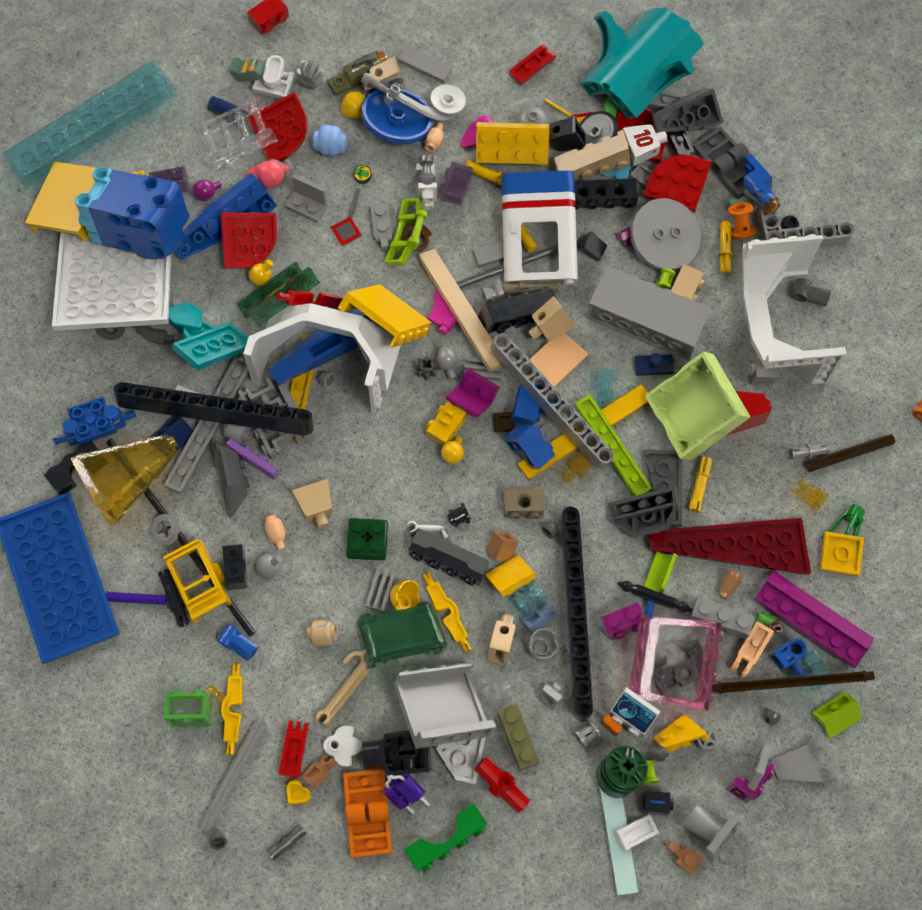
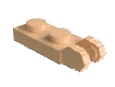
(753, 647)

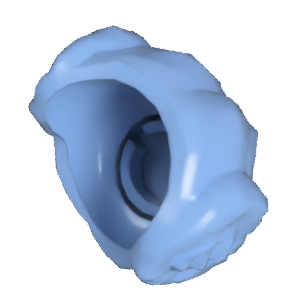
(329, 140)

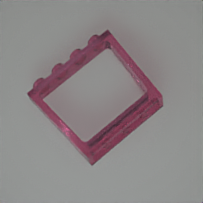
(645, 656)

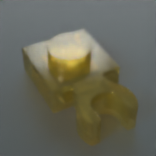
(813, 496)

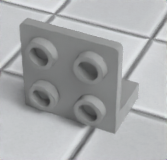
(307, 199)

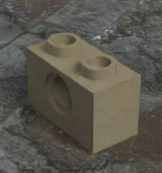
(533, 497)

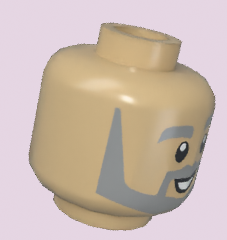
(322, 633)

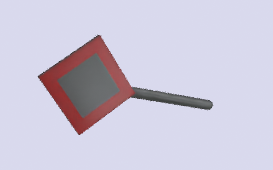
(347, 230)

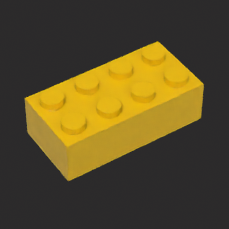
(512, 143)

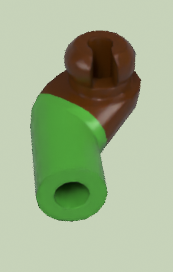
(771, 622)

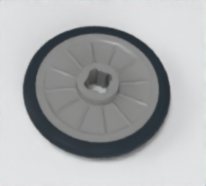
(598, 126)

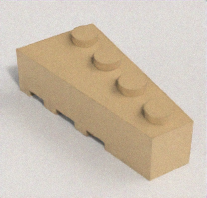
(596, 158)

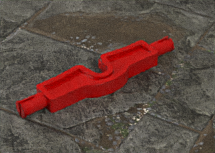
(305, 297)

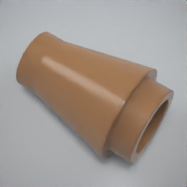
(729, 583)

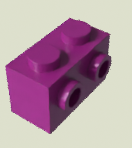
(622, 621)

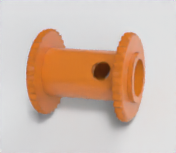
(741, 218)

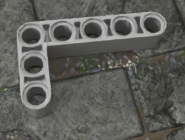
(833, 230)

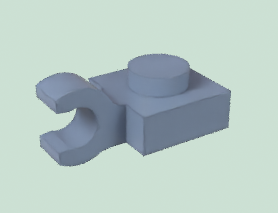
(538, 618)

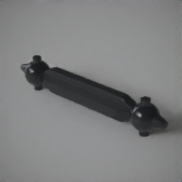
(655, 596)

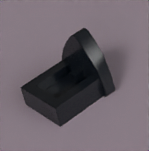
(592, 245)

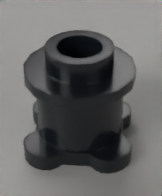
(459, 516)

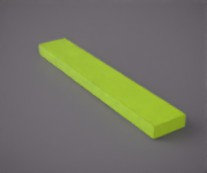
(622, 459)

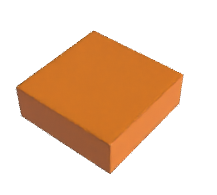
(611, 725)

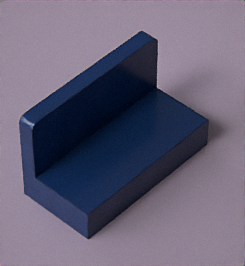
(177, 428)

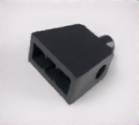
(567, 135)

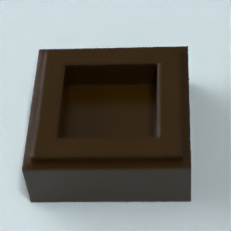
(503, 422)

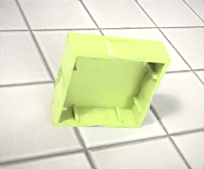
(697, 406)

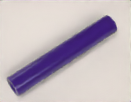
(137, 598)

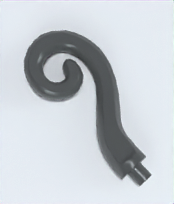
(154, 335)

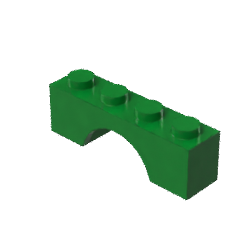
(424, 853)

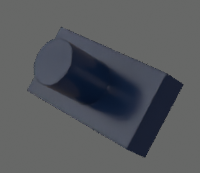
(654, 365)

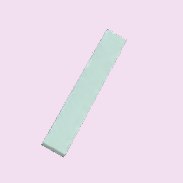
(621, 860)

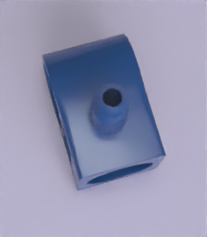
(786, 658)

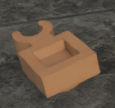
(318, 771)

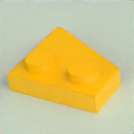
(680, 734)

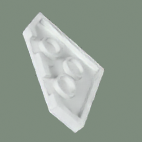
(462, 758)

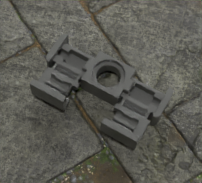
(667, 677)

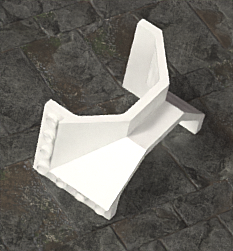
(763, 269)
(370, 338)

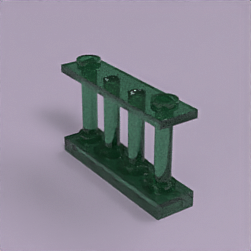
(262, 302)

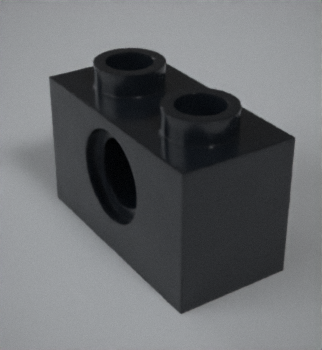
(234, 567)

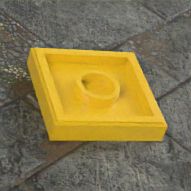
(841, 554)

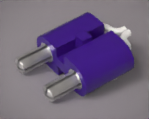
(405, 791)

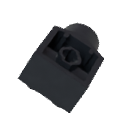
(396, 754)

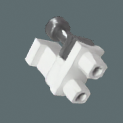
(427, 184)

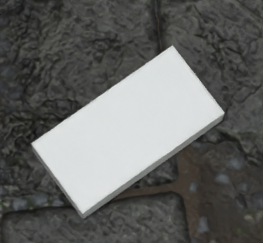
(636, 832)

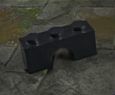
(61, 475)

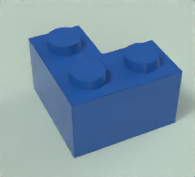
(530, 444)

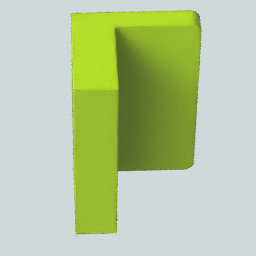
(660, 572)
(838, 714)

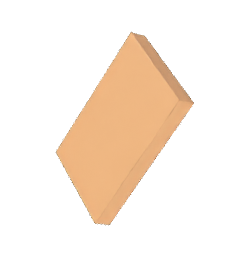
(558, 358)

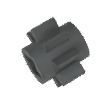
(427, 372)

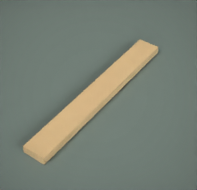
(460, 308)

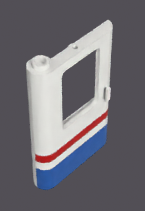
(539, 199)

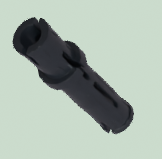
(176, 605)

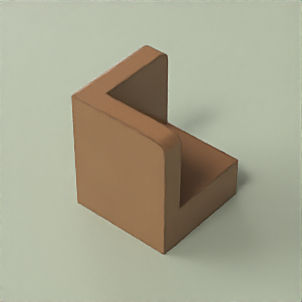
(502, 546)

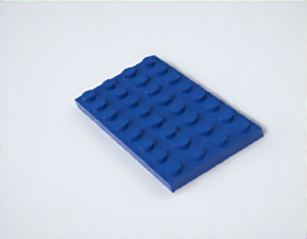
(57, 578)

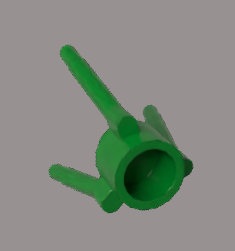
(854, 516)

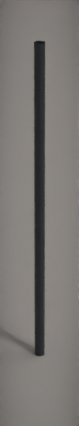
(195, 557)

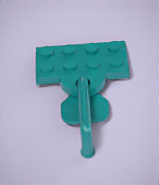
(202, 341)

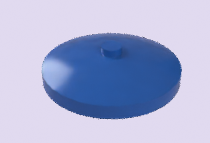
(396, 121)

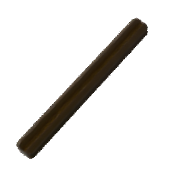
(850, 452)

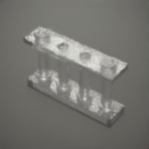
(240, 149)

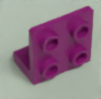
(474, 393)
(740, 789)

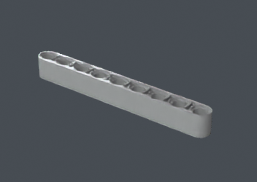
(553, 410)

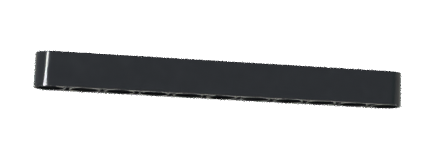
(214, 408)
(576, 621)

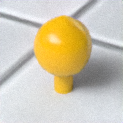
(260, 273)
(453, 451)

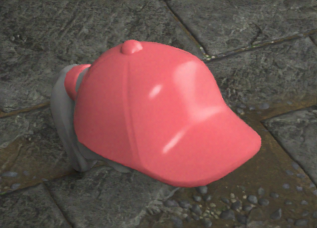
(271, 172)

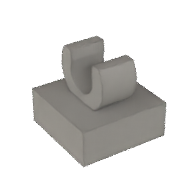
(550, 696)

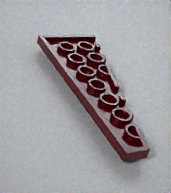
(757, 544)

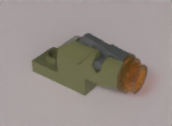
(354, 72)

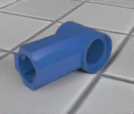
(233, 639)

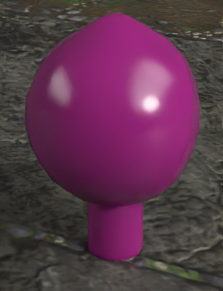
(204, 189)

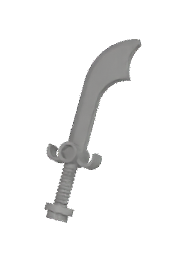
(393, 94)

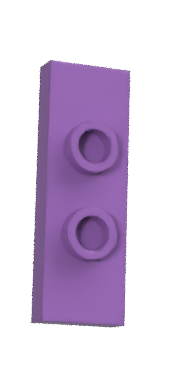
(260, 463)

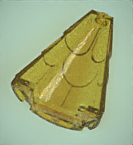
(123, 472)

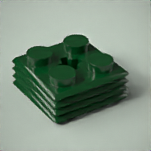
(377, 545)

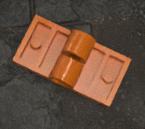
(367, 813)

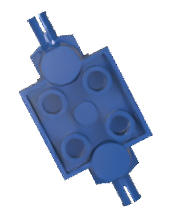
(92, 422)

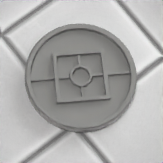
(665, 234)

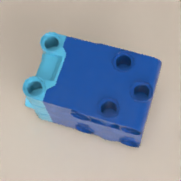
(133, 213)

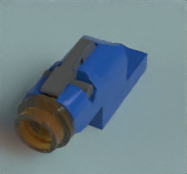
(758, 185)

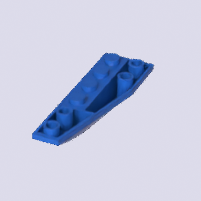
(205, 230)
(313, 352)

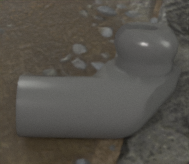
(657, 755)

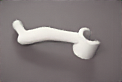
(427, 528)

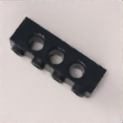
(608, 188)

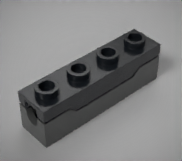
(448, 557)

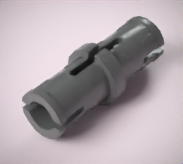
(286, 842)

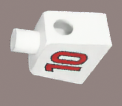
(643, 142)

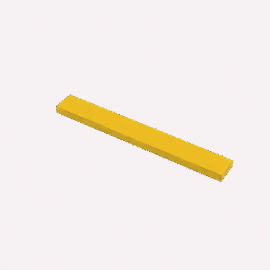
(614, 413)

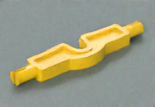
(452, 621)
(233, 698)

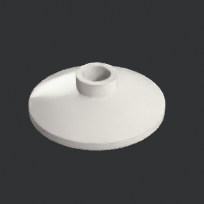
(452, 95)

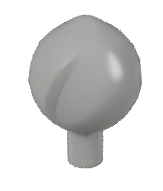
(447, 360)
(268, 565)

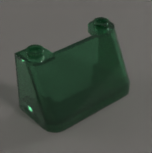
(400, 634)

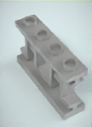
(283, 437)

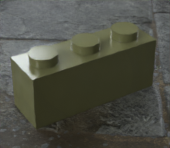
(518, 738)

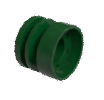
(621, 771)

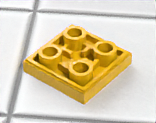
(510, 576)

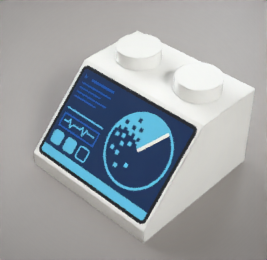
(634, 713)

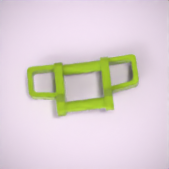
(412, 242)

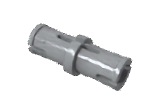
(809, 450)

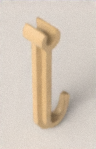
(345, 691)

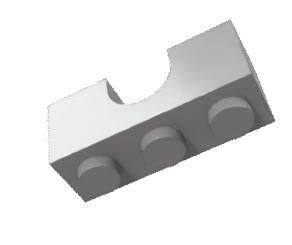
(733, 621)

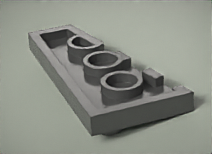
(665, 472)

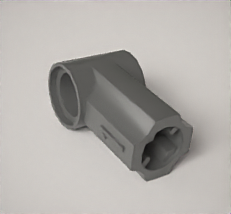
(805, 291)

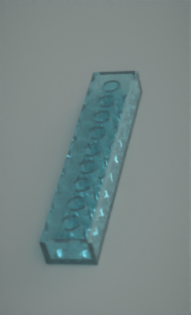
(90, 123)

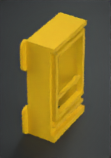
(209, 599)

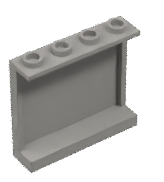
(441, 705)

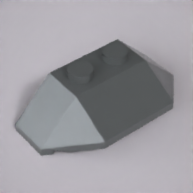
(231, 476)
(645, 512)

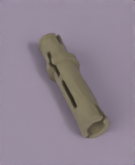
(508, 288)

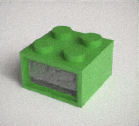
(187, 709)

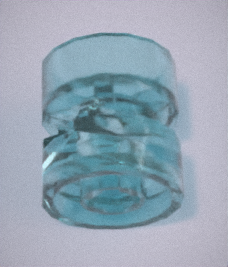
(533, 592)

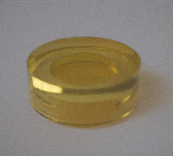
(215, 693)

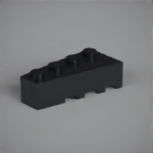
(512, 311)

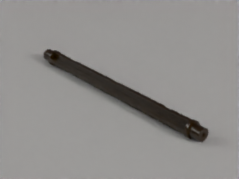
(789, 682)

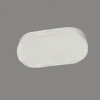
(273, 71)

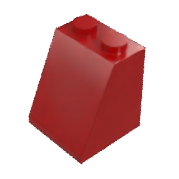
(756, 406)

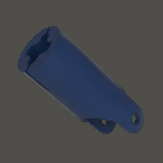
(219, 105)

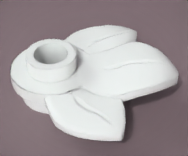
(346, 745)

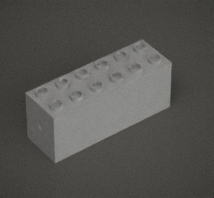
(648, 313)

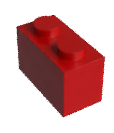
(268, 15)

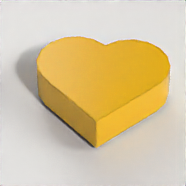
(297, 794)

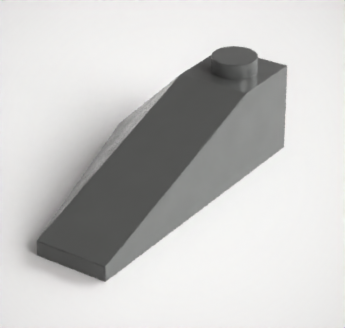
(692, 112)

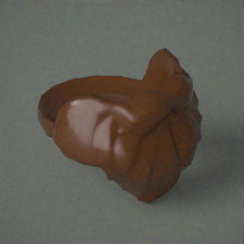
(424, 231)

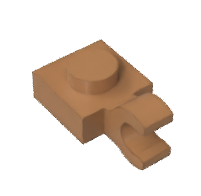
(686, 858)

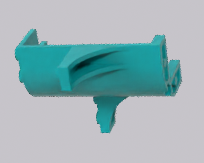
(643, 60)

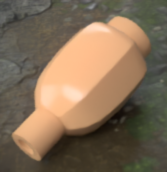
(434, 138)
(275, 531)

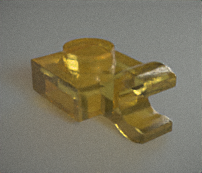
(578, 466)

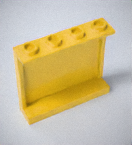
(56, 204)
(388, 312)

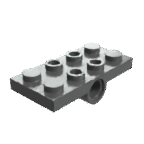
(726, 159)

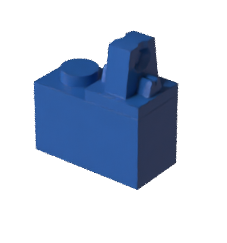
(526, 409)

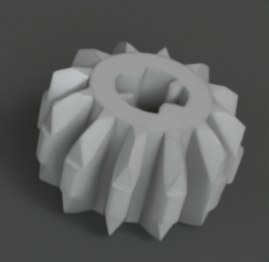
(308, 74)

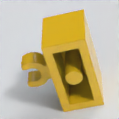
(446, 424)

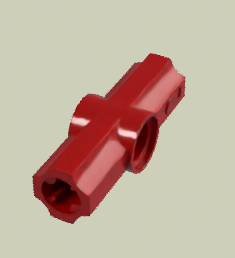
(502, 784)

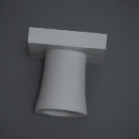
(710, 830)

